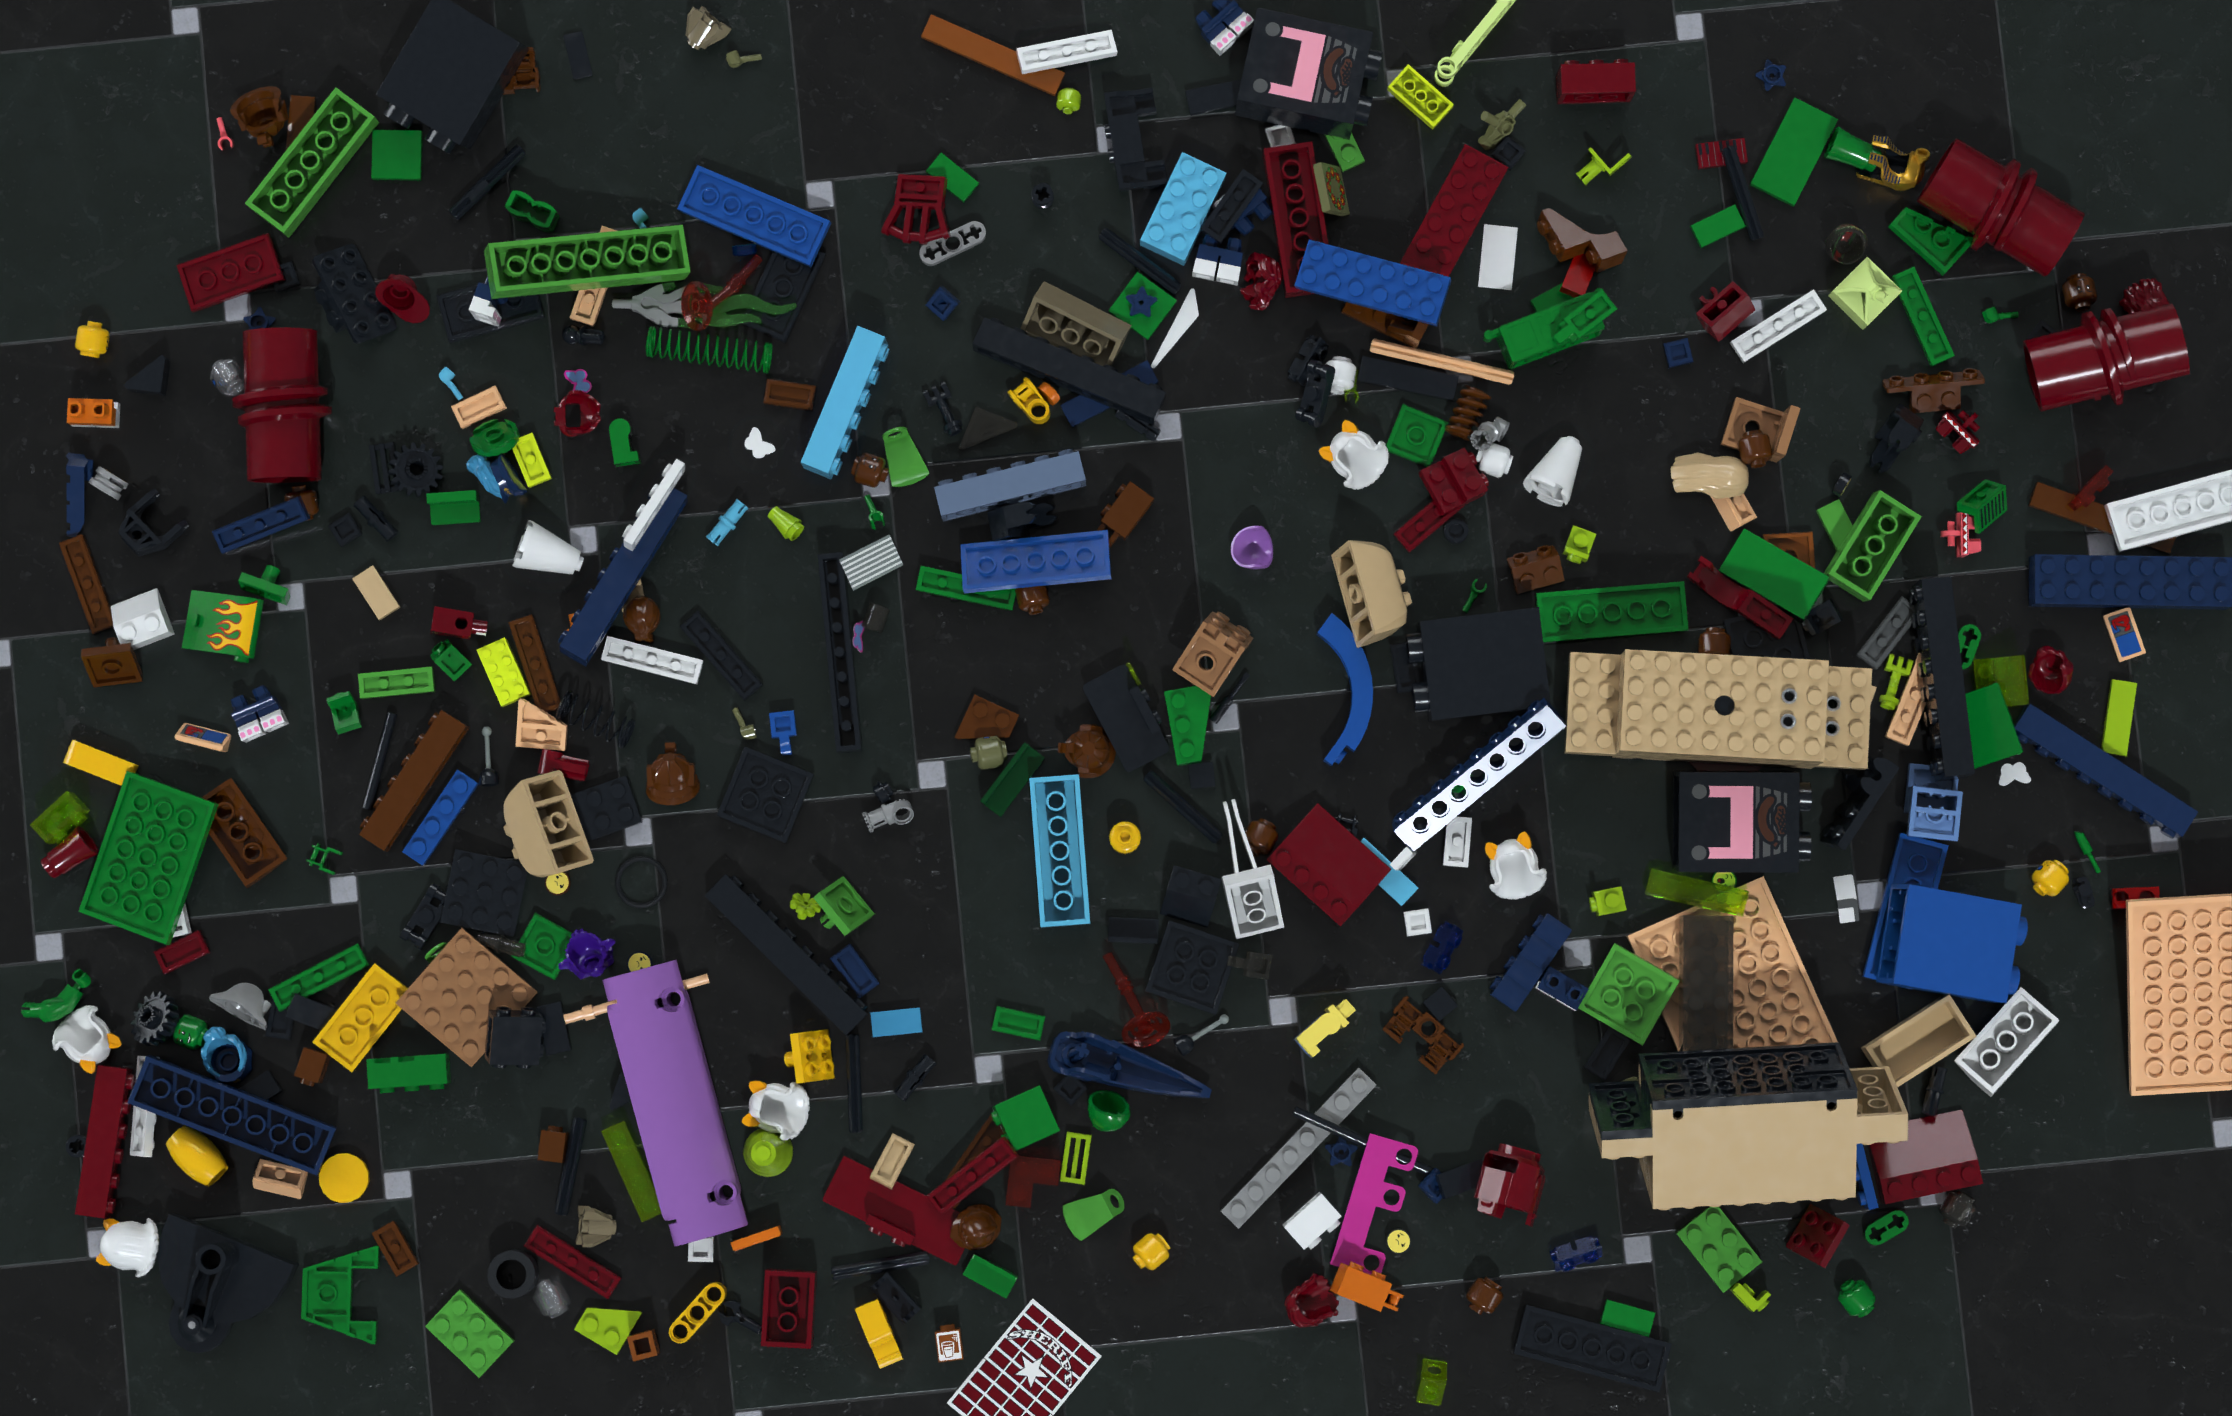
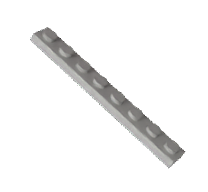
(1297, 1149)

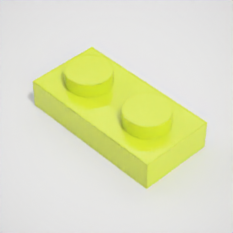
(531, 461)

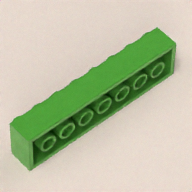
(586, 261)

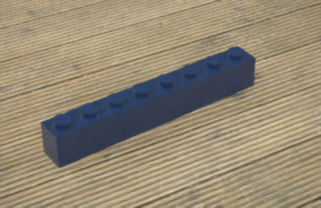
(617, 584)
(2104, 771)

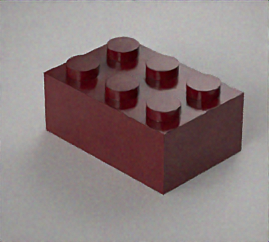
(1595, 82)
(789, 1308)

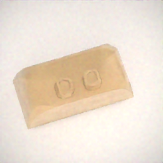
(1371, 590)
(545, 826)

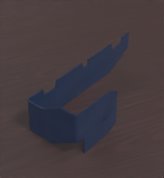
(79, 470)

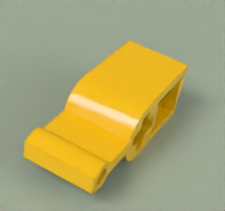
(878, 1333)

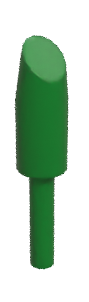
(2086, 849)

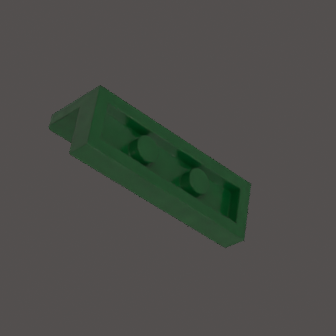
(1012, 779)

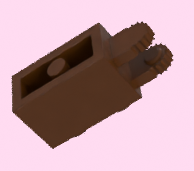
(1125, 512)

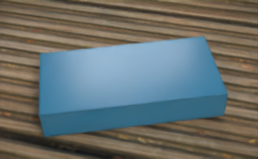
(896, 1022)

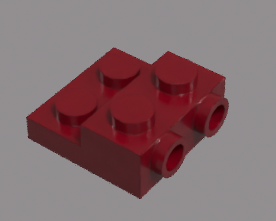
(1454, 481)

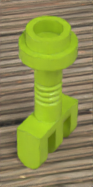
(1889, 701)

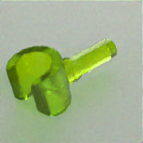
(1353, 390)

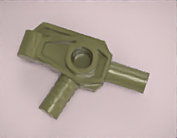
(1500, 125)

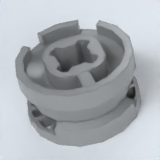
(110, 487)

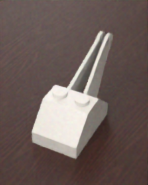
(1250, 893)

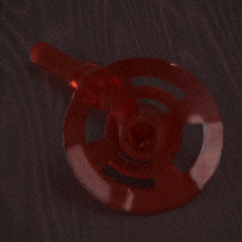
(703, 304)
(1141, 1019)

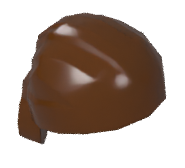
(642, 618)

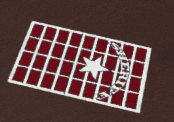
(1027, 1369)

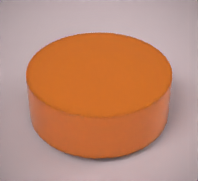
(1048, 393)

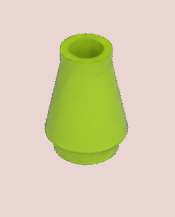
(786, 523)

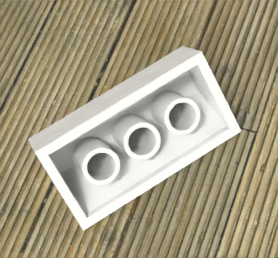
(2006, 1041)

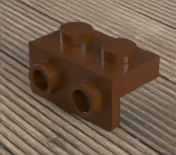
(1535, 569)

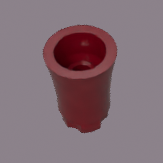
(69, 853)

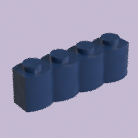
(1530, 963)

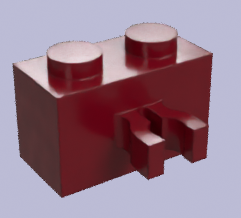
(1724, 310)

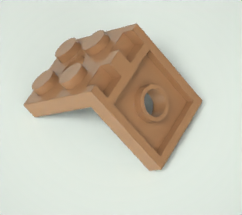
(1774, 423)
(1220, 642)

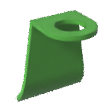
(903, 458)
(1091, 1213)

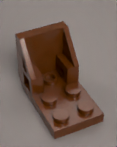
(1399, 328)

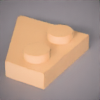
(539, 728)

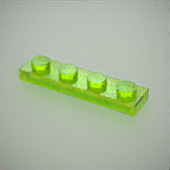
(1697, 892)
(632, 1170)

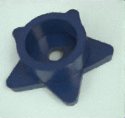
(1769, 68)
(1143, 309)
(259, 316)
(1334, 1149)

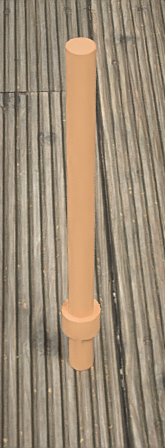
(590, 1012)

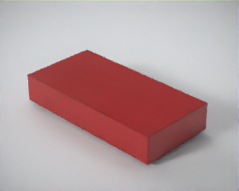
(1577, 277)

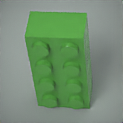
(1872, 545)

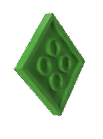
(1629, 994)

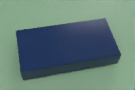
(854, 970)

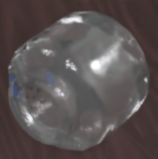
(227, 377)
(551, 1298)

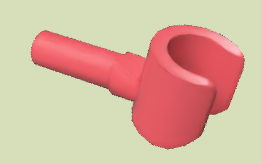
(223, 134)

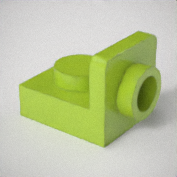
(1579, 545)
(1607, 901)
(1745, 1295)

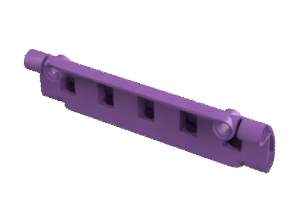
(674, 1103)

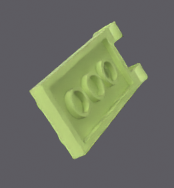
(1464, 50)

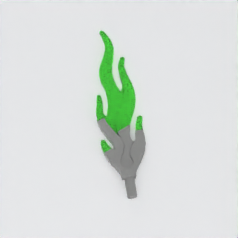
(658, 305)

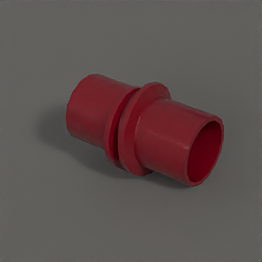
(2001, 207)
(2106, 356)
(282, 405)

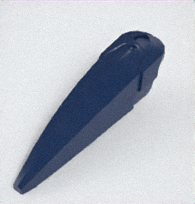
(1117, 1065)

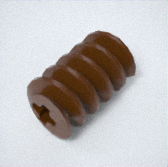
(1467, 412)

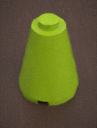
(767, 1153)

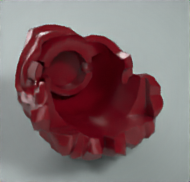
(1266, 280)
(2143, 296)
(1311, 1302)

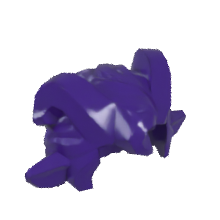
(587, 954)

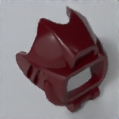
(589, 413)

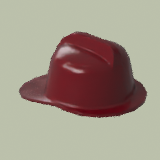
(402, 298)

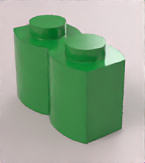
(539, 213)

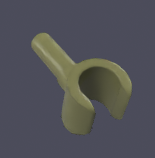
(734, 59)
(748, 732)

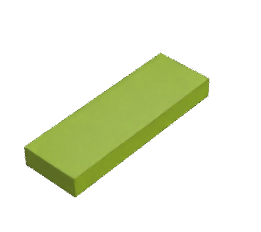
(2118, 717)

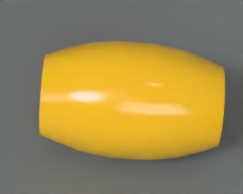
(196, 1155)

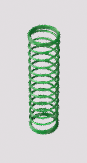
(766, 357)

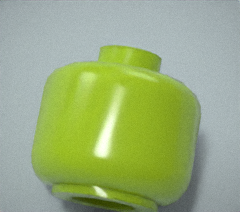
(1068, 100)

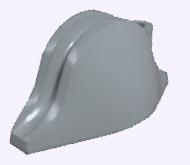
(244, 1002)

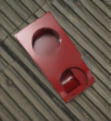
(2120, 895)

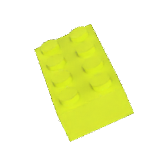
(1420, 97)
(503, 672)

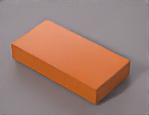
(756, 1238)

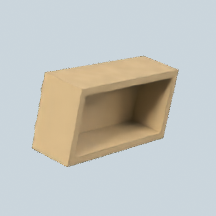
(1920, 1040)

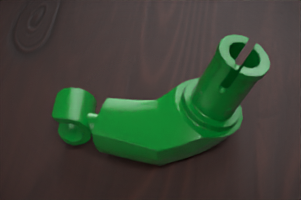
(63, 1004)

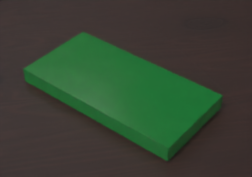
(1794, 152)
(1774, 574)

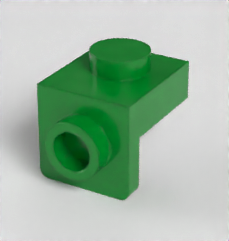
(344, 712)

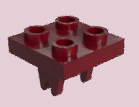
(1817, 1235)

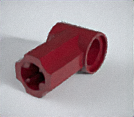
(571, 767)

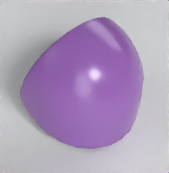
(1252, 548)

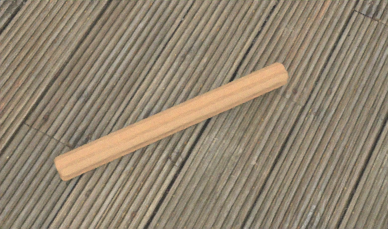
(1442, 361)

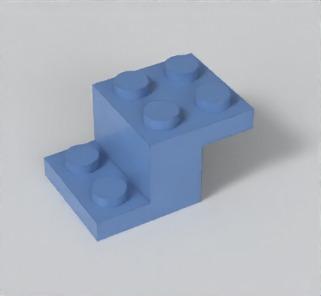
(1932, 805)

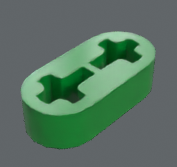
(1972, 645)
(1889, 1232)

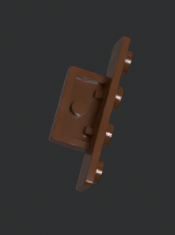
(1934, 391)

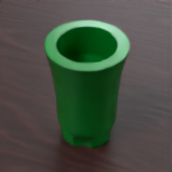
(1850, 150)

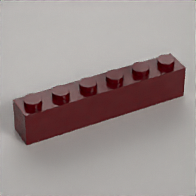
(104, 1141)

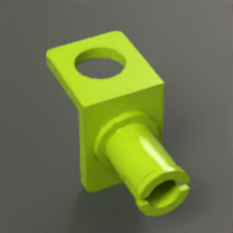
(1597, 165)

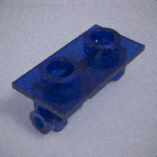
(1449, 938)
(1568, 1259)

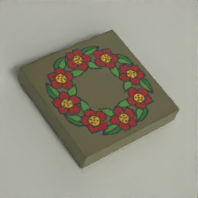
(1331, 189)

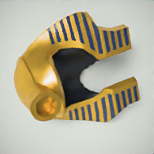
(1899, 169)

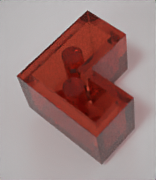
(1024, 1173)

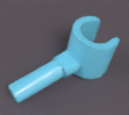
(639, 217)
(446, 376)

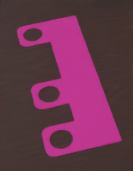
(1366, 1196)

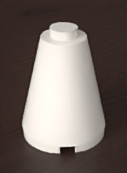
(1556, 472)
(546, 552)

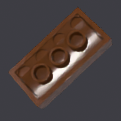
(242, 835)

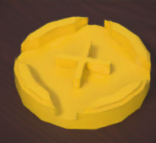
(344, 1177)

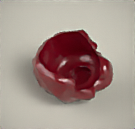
(2050, 670)

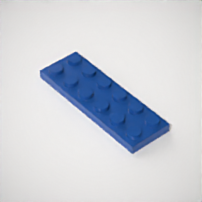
(754, 216)
(1373, 282)
(1035, 561)
(1914, 863)

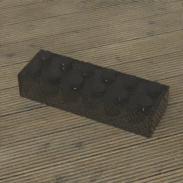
(1705, 982)

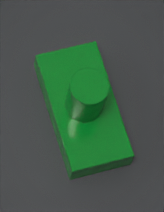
(266, 585)

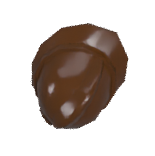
(976, 1227)

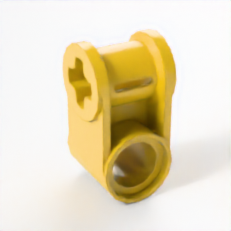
(1027, 398)

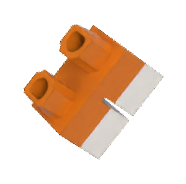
(93, 412)

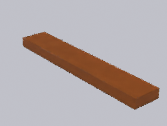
(988, 54)

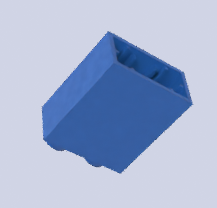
(1951, 943)

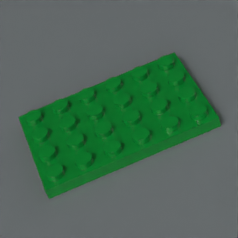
(148, 857)

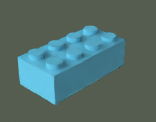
(1183, 208)

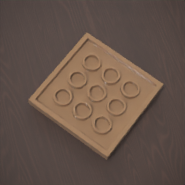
(459, 990)

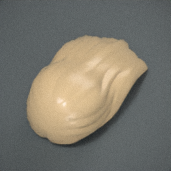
(1710, 475)

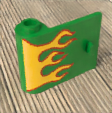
(223, 624)

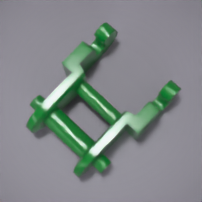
(326, 851)

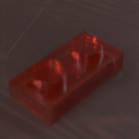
(2097, 482)

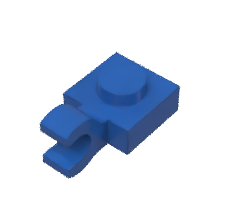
(783, 727)

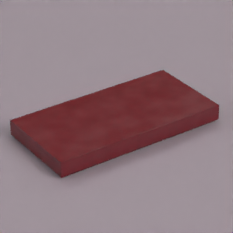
(230, 272)

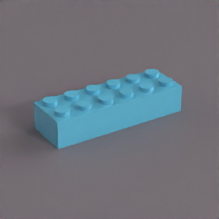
(844, 403)
(1059, 851)

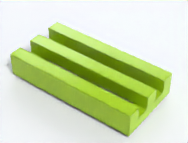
(1073, 1179)

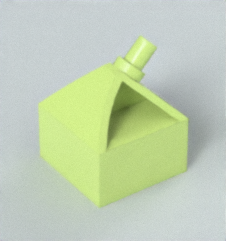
(1865, 293)

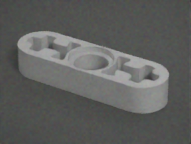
(950, 253)

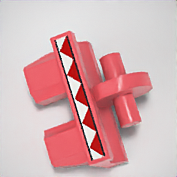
(1964, 545)

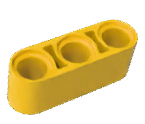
(98, 762)
(686, 1317)

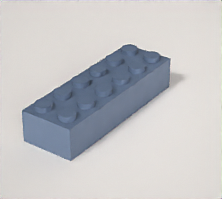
(1010, 485)

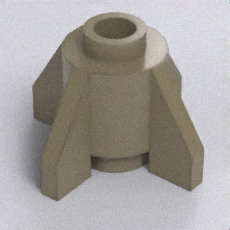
(704, 28)
(594, 1227)

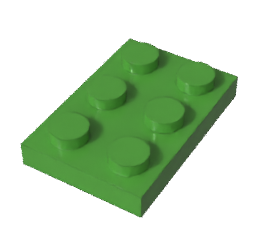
(1719, 1247)
(469, 1333)

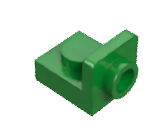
(450, 659)

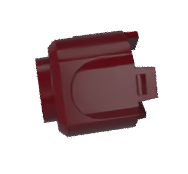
(1510, 1180)

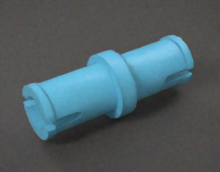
(727, 522)

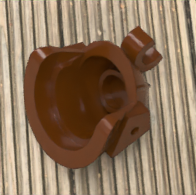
(261, 113)
(1089, 751)
(671, 778)

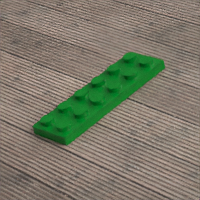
(1613, 611)

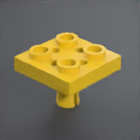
(810, 1056)

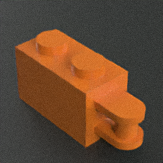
(1364, 1287)

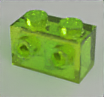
(60, 818)

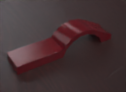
(1740, 599)

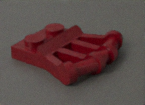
(918, 193)

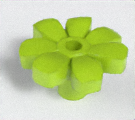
(804, 905)

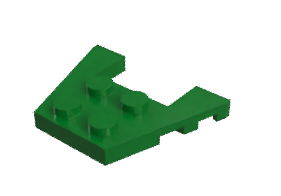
(329, 1290)

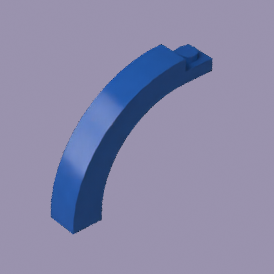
(1354, 660)

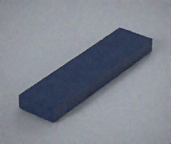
(1082, 408)
(261, 524)

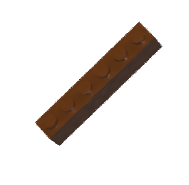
(413, 781)

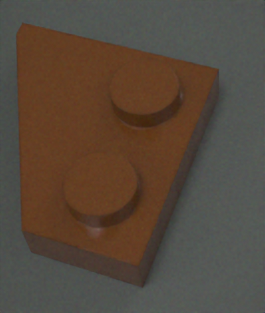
(986, 720)

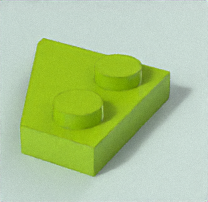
(607, 1326)

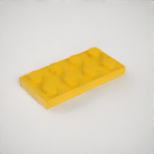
(361, 1018)

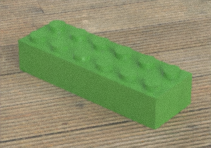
(312, 162)

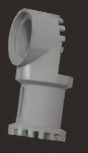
(1493, 430)
(887, 813)

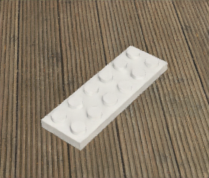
(2171, 511)

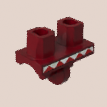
(1967, 438)

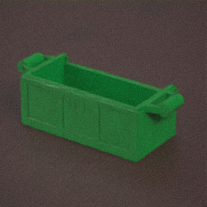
(1532, 335)

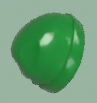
(1108, 1110)

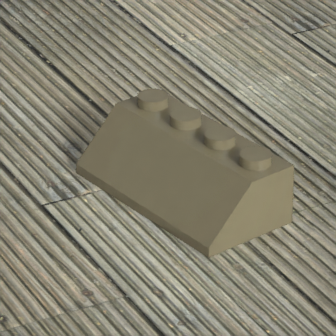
(1075, 325)

